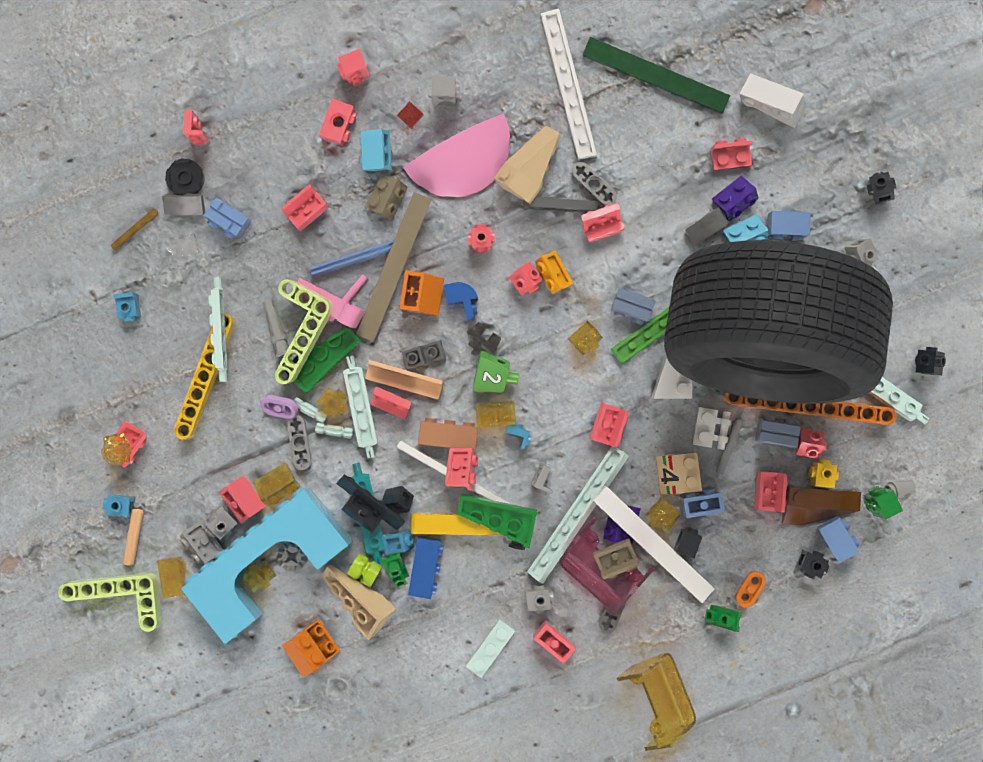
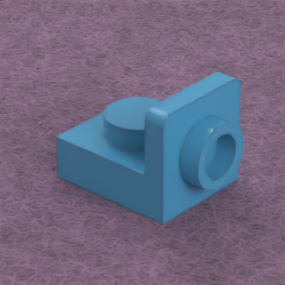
(398, 542)

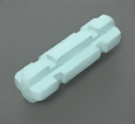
(311, 410)
(334, 430)

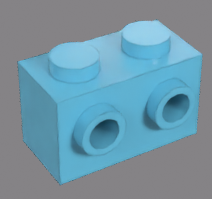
(375, 150)

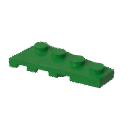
(325, 358)
(505, 518)

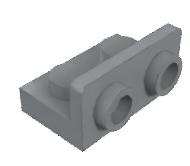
(542, 476)
(200, 543)

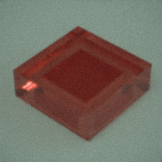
(410, 115)

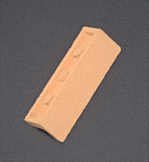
(404, 379)

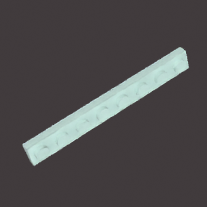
(577, 515)

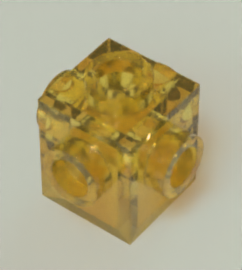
(585, 338)
(326, 402)
(116, 449)
(662, 515)
(258, 576)

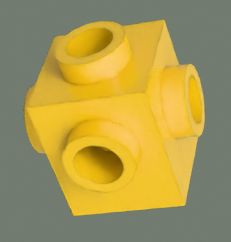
(823, 474)

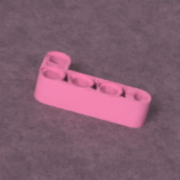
(342, 310)

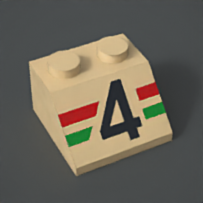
(678, 473)

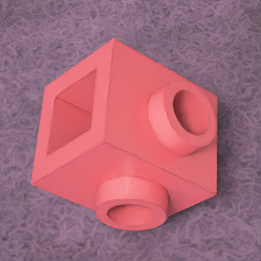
(484, 245)
(526, 279)
(811, 443)

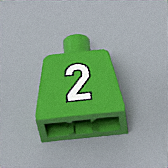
(493, 374)

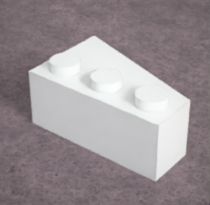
(773, 99)
(671, 384)

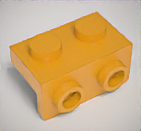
(553, 272)

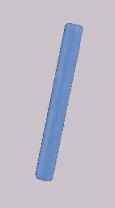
(351, 259)

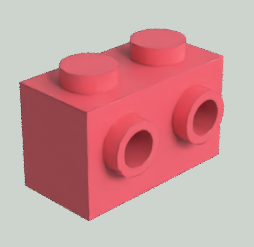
(353, 68)
(242, 499)

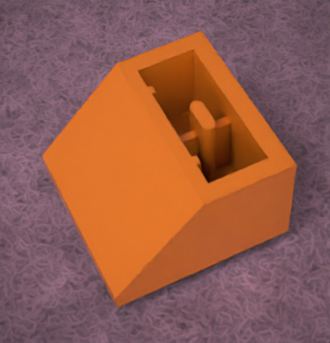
(421, 293)
(311, 648)

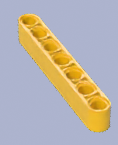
(198, 383)

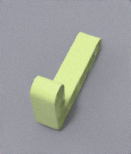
(304, 330)
(119, 589)

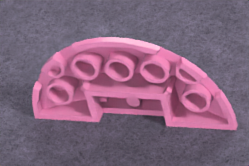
(464, 161)

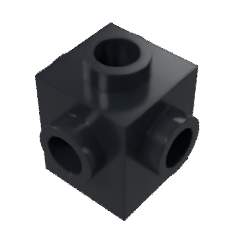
(881, 187)
(930, 361)
(812, 564)

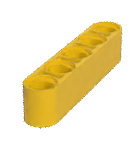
(446, 524)

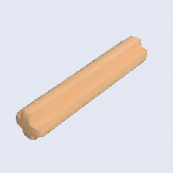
(133, 537)

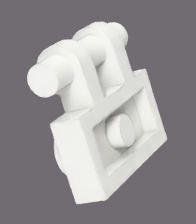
(705, 427)

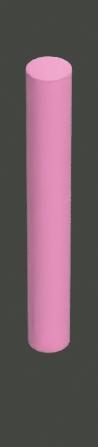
(352, 292)

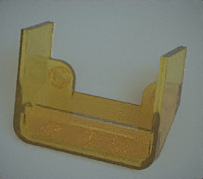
(667, 698)

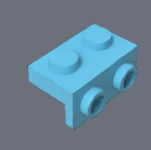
(746, 230)

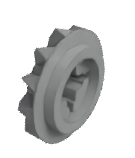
(291, 565)

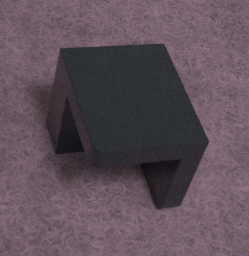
(398, 499)

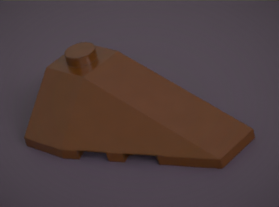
(816, 504)

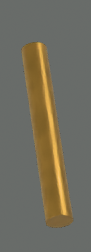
(134, 229)

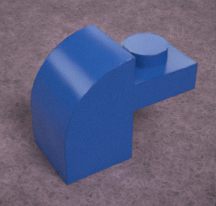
(462, 292)

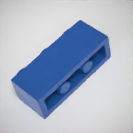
(425, 567)

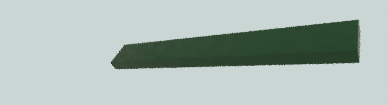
(656, 75)

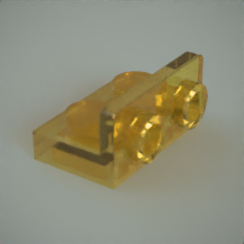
(276, 485)
(172, 576)

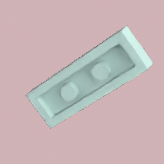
(490, 648)

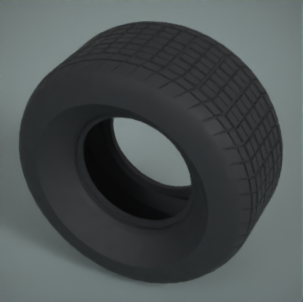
(779, 322)

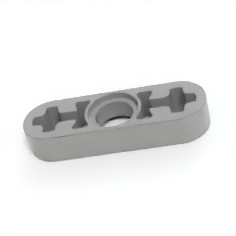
(608, 190)
(291, 429)

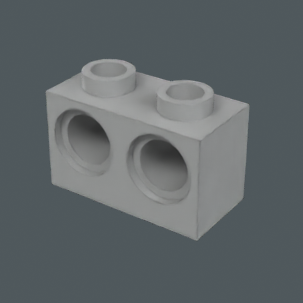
(445, 90)

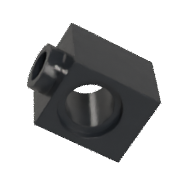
(688, 542)

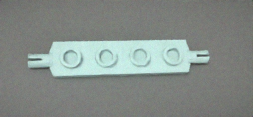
(218, 337)
(899, 401)
(360, 407)

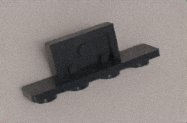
(366, 508)

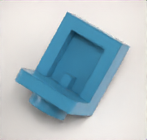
(517, 430)

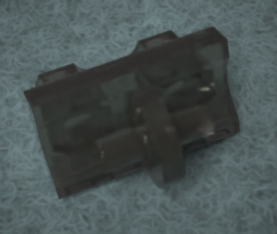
(476, 333)

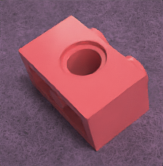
(336, 111)
(554, 642)

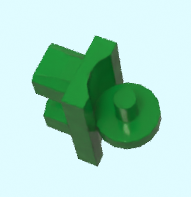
(395, 569)
(723, 617)

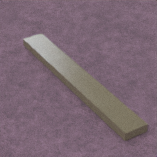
(393, 266)

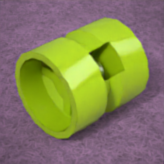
(364, 570)

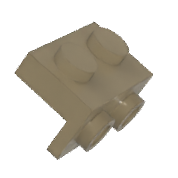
(386, 196)
(616, 559)

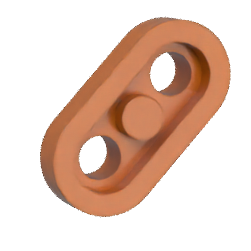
(750, 589)

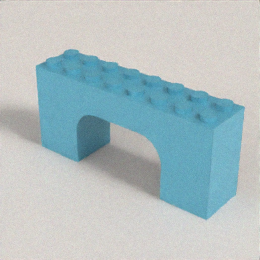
(219, 587)

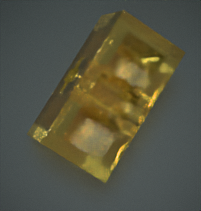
(495, 414)

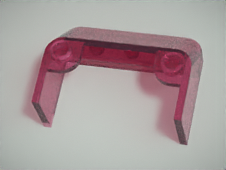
(582, 566)

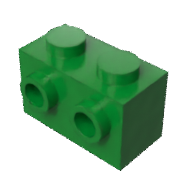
(882, 502)

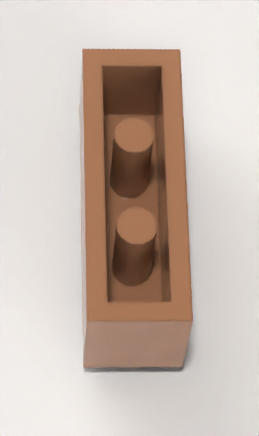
(448, 434)

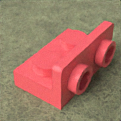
(193, 128)
(731, 155)
(391, 403)
(461, 468)

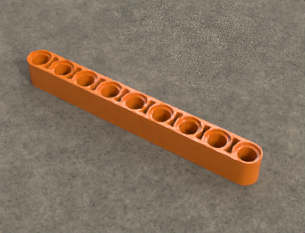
(818, 409)

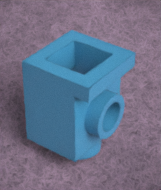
(134, 308)
(126, 505)

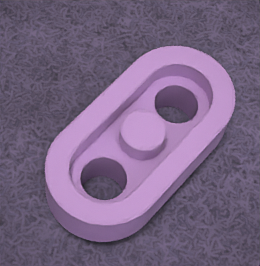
(279, 406)

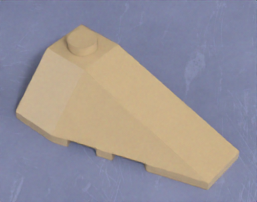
(526, 168)
(364, 604)

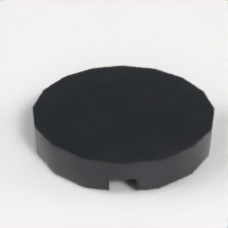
(184, 177)

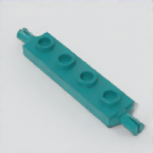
(372, 541)

